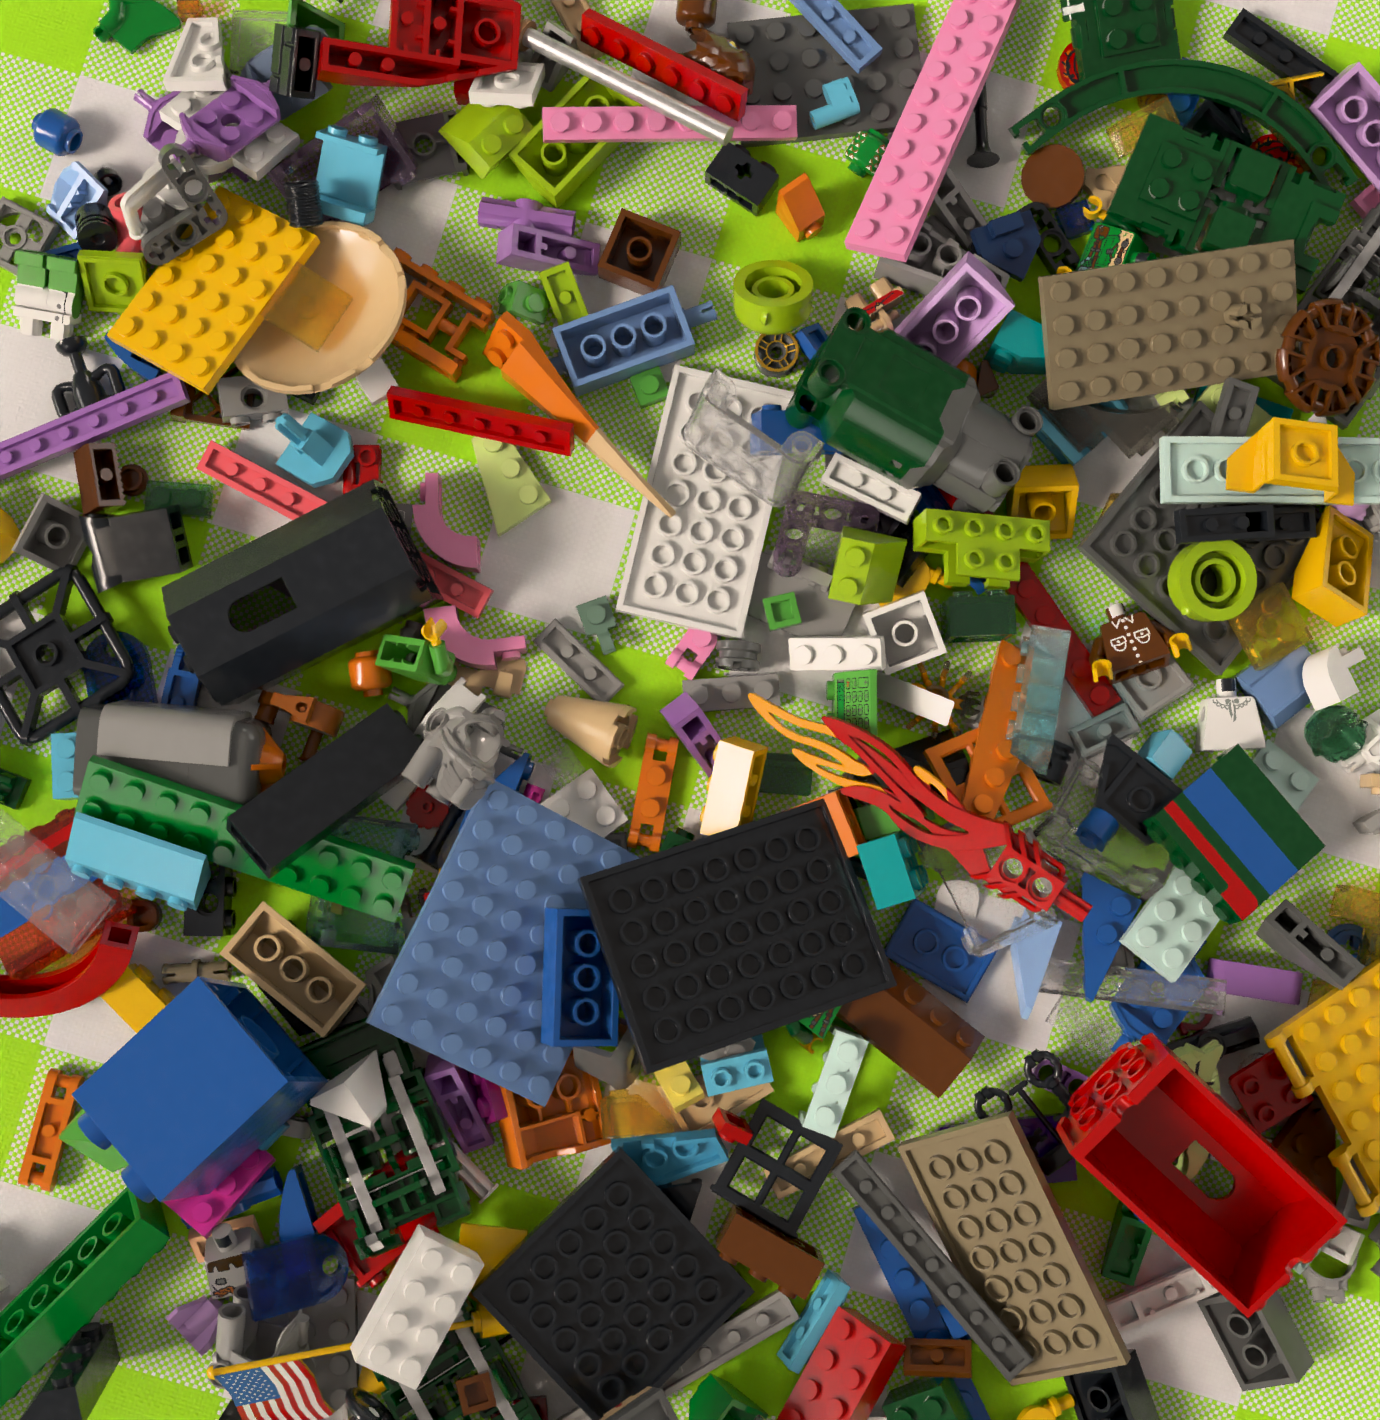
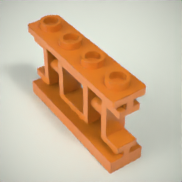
(435, 291)

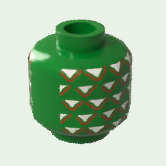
(866, 152)

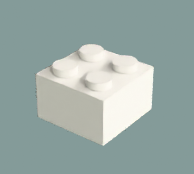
(907, 631)

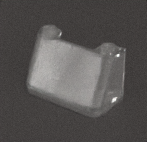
(745, 452)
(1124, 861)
(988, 917)

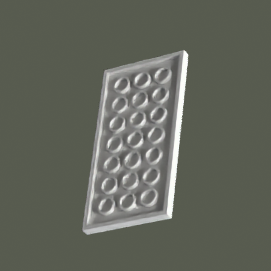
(707, 556)

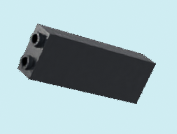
(324, 791)

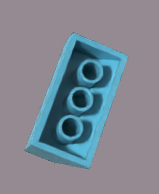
(137, 862)

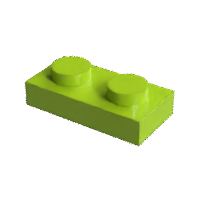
(563, 293)

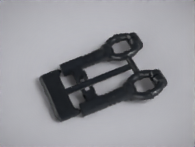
(1058, 1155)

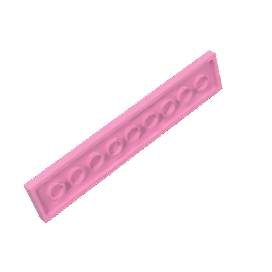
(930, 128)

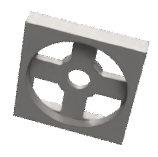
(22, 225)

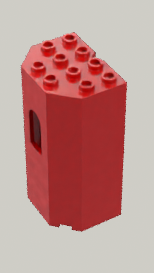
(1144, 1114)

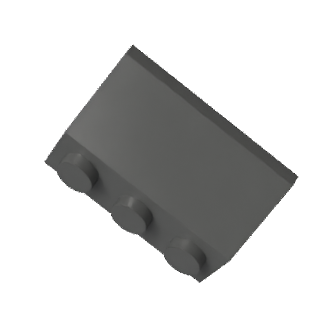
(1261, 1348)

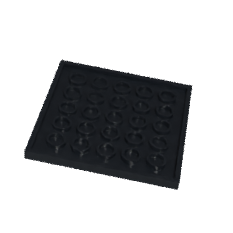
(612, 1288)

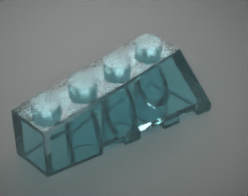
(1039, 696)

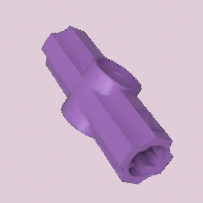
(528, 212)

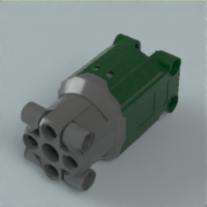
(911, 415)

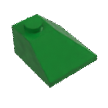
(721, 1401)

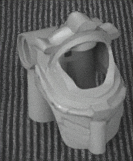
(457, 755)
(244, 1340)

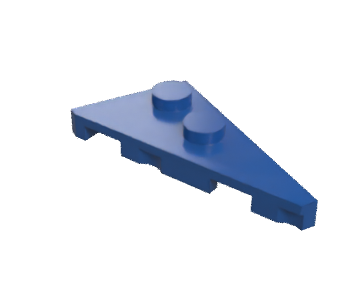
(1103, 928)

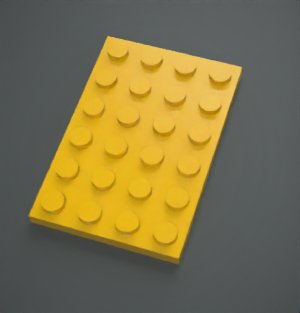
(211, 297)

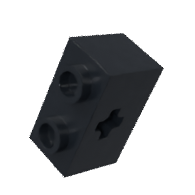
(749, 191)

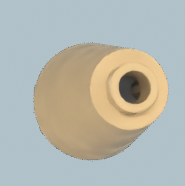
(593, 725)

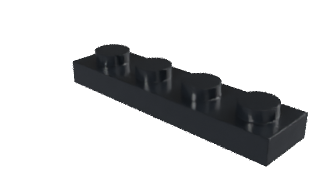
(1278, 53)

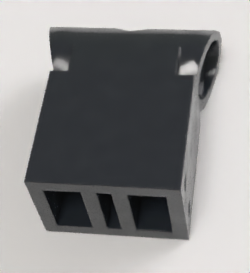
(136, 545)

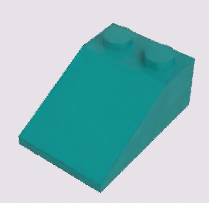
(1018, 346)

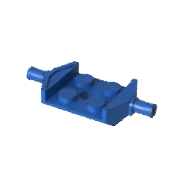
(1142, 1020)

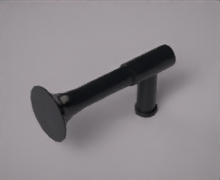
(982, 156)
(431, 853)

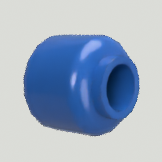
(57, 132)

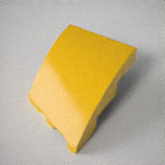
(490, 1243)

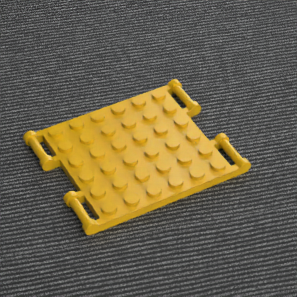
(1341, 1056)

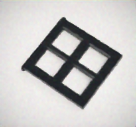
(777, 1169)

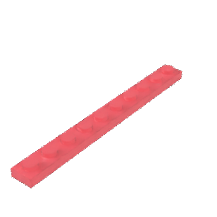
(295, 501)

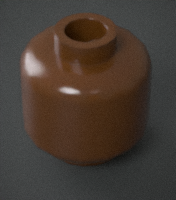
(696, 14)

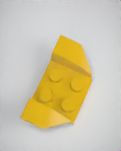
(1293, 456)

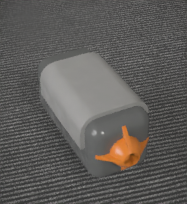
(187, 744)

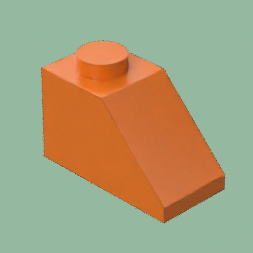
(800, 208)

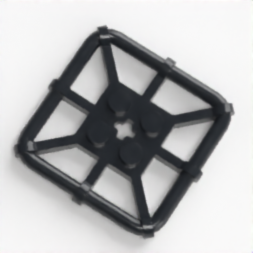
(68, 659)

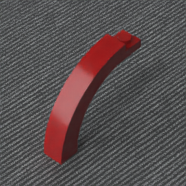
(75, 983)

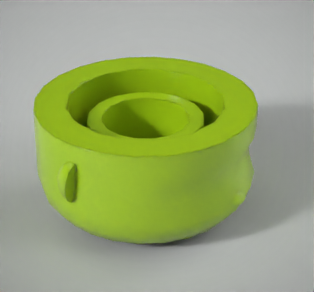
(772, 296)
(1234, 576)

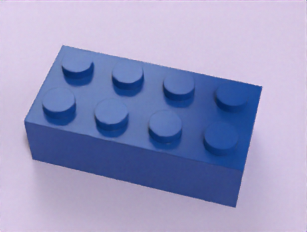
(577, 986)

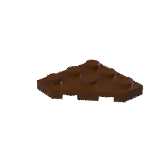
(1307, 1143)

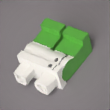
(48, 291)

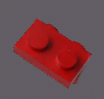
(1265, 1092)

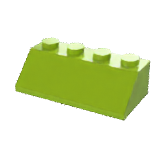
(562, 168)

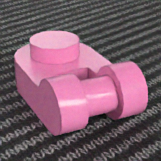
(698, 642)

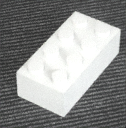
(416, 1307)

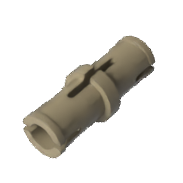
(190, 971)

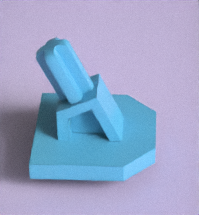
(316, 449)

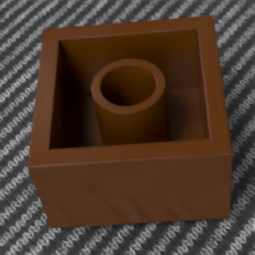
(639, 253)

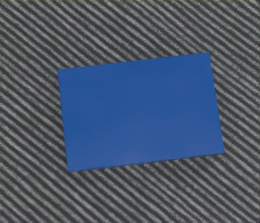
(934, 950)

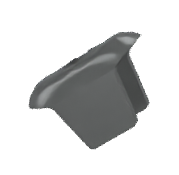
(616, 1067)

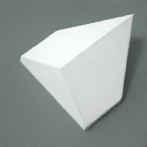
(355, 1093)

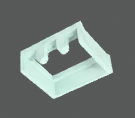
(835, 1082)

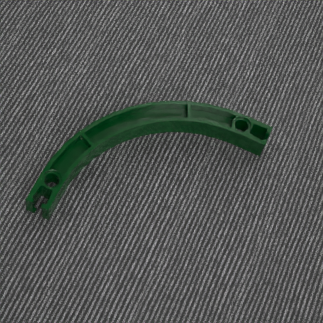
(1202, 80)

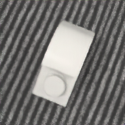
(1328, 676)

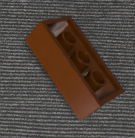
(914, 1031)

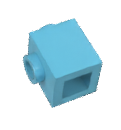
(1166, 752)

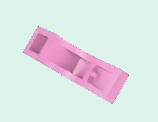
(452, 548)
(472, 650)

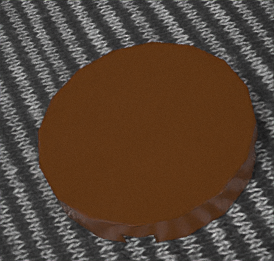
(1053, 176)

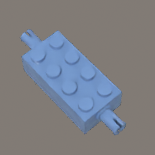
(627, 339)

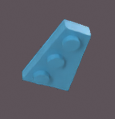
(674, 1154)

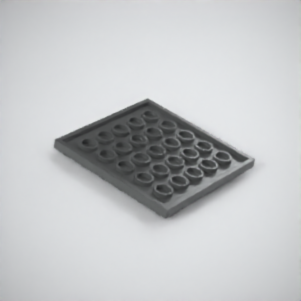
(1138, 543)

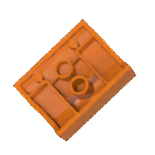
(562, 1127)

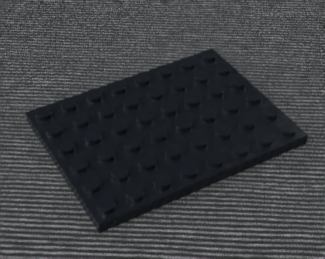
(735, 935)

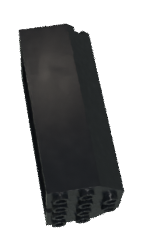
(346, 572)

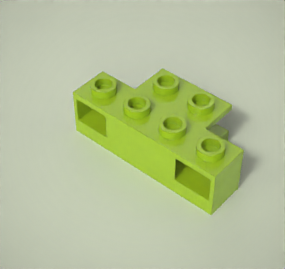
(981, 545)

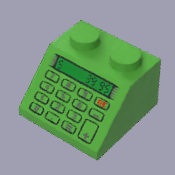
(854, 698)

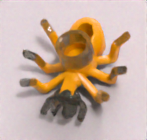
(962, 705)

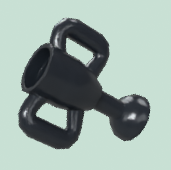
(85, 384)

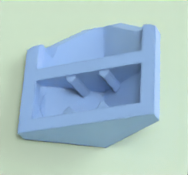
(71, 191)

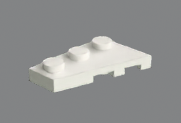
(198, 58)

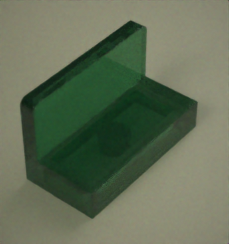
(785, 775)

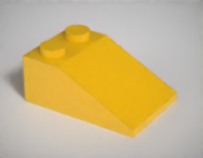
(1335, 569)

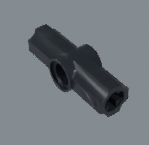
(1231, 1035)

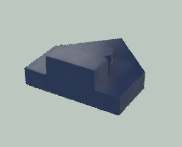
(1008, 243)

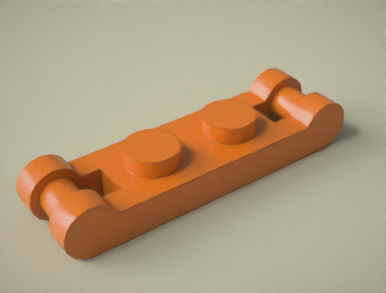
(653, 792)
(50, 1120)

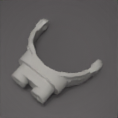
(1326, 1287)

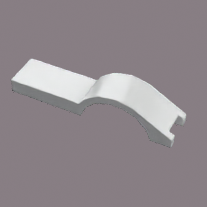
(456, 696)

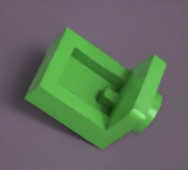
(524, 301)

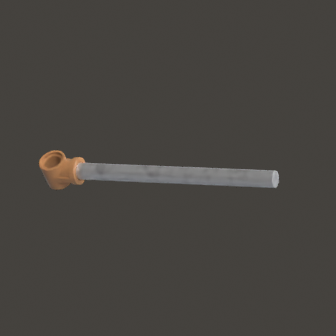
(622, 83)

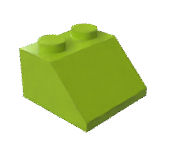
(485, 134)
(866, 567)

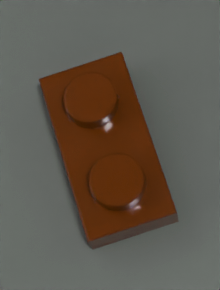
(937, 1358)

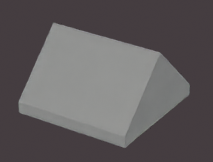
(51, 534)

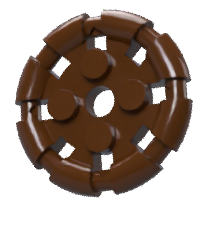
(1312, 362)

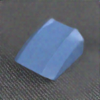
(1277, 688)

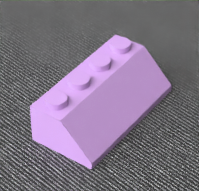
(1351, 116)
(958, 311)

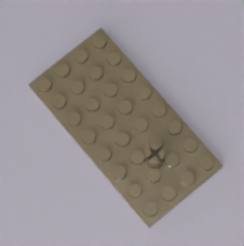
(1166, 323)
(1014, 1244)

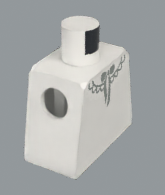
(1228, 721)

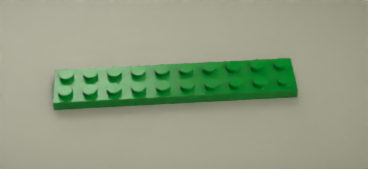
(198, 821)

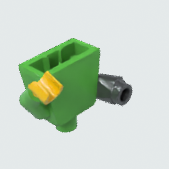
(416, 657)

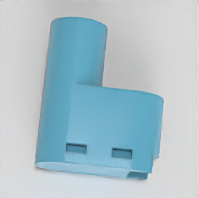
(841, 104)

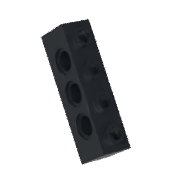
(223, 919)

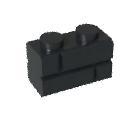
(295, 61)

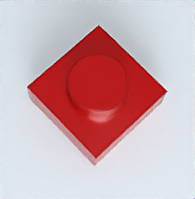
(731, 1127)

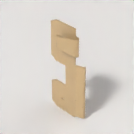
(503, 681)

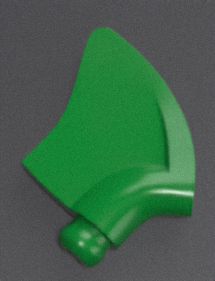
(135, 22)

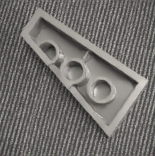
(928, 263)

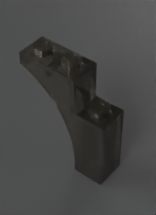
(1126, 428)

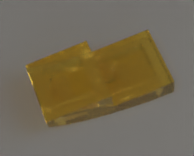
(1126, 131)

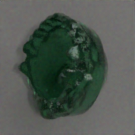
(1335, 733)

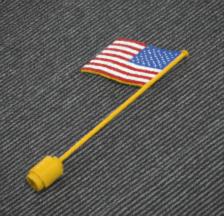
(288, 1389)

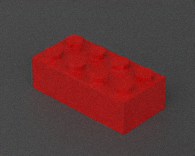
(845, 1371)

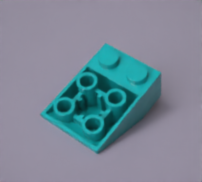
(893, 869)

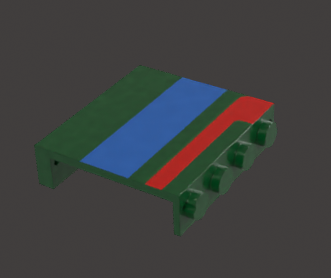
(1234, 835)

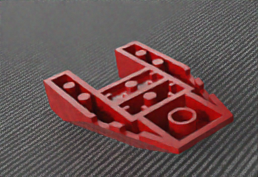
(429, 45)

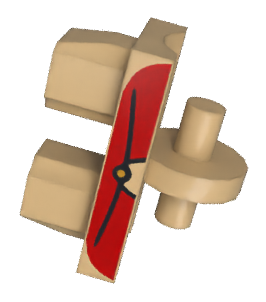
(886, 299)

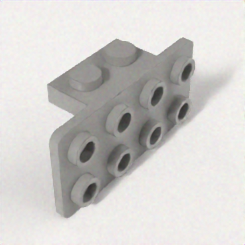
(811, 586)

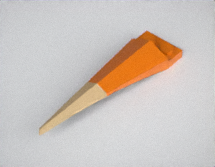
(534, 376)

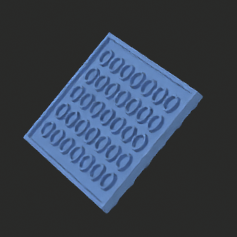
(476, 951)

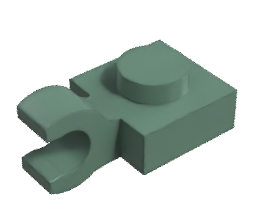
(598, 620)

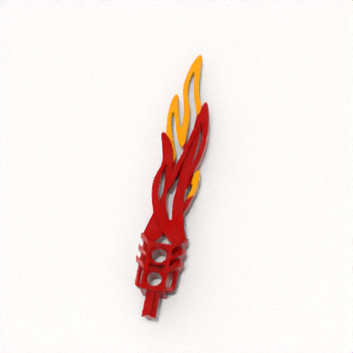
(916, 782)

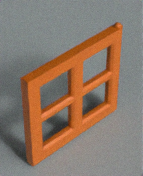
(967, 741)

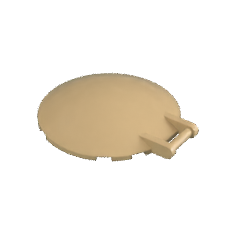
(374, 277)

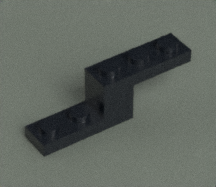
(1244, 523)

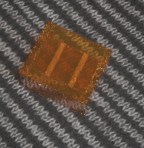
(189, 9)

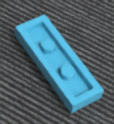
(813, 1321)

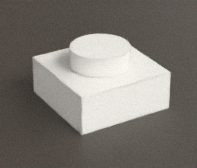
(1345, 1245)

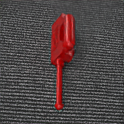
(370, 466)

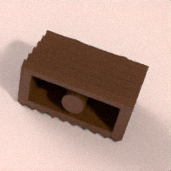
(99, 478)

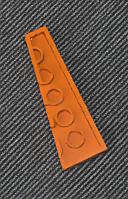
(991, 760)

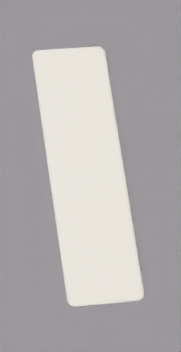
(914, 699)

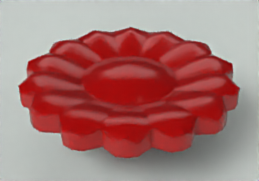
(425, 809)

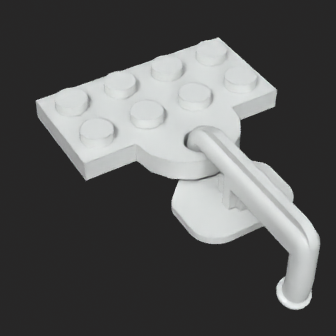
(254, 160)

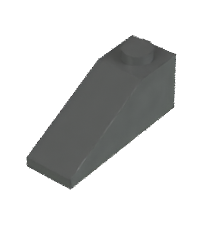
(1308, 946)

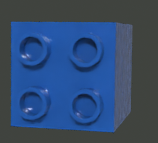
(196, 1091)

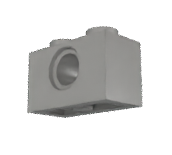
(235, 410)

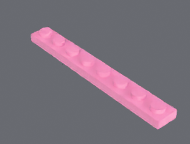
(647, 125)

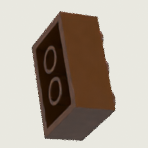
(769, 1253)

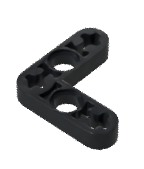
(1046, 219)

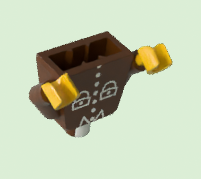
(1133, 646)

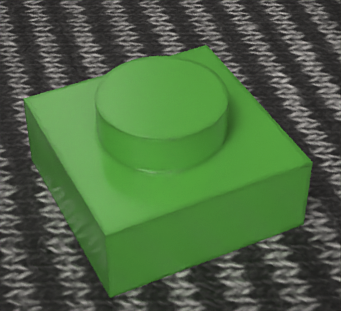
(649, 387)
(781, 611)

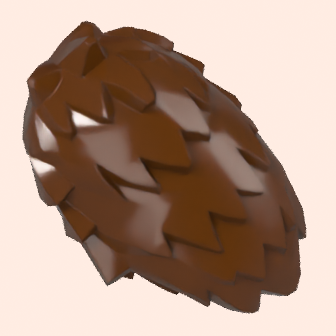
(722, 57)

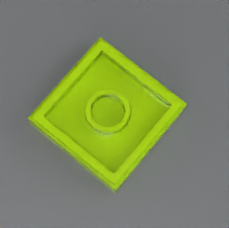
(111, 278)

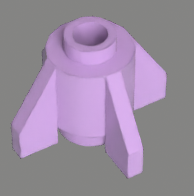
(197, 1322)

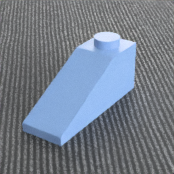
(1030, 963)

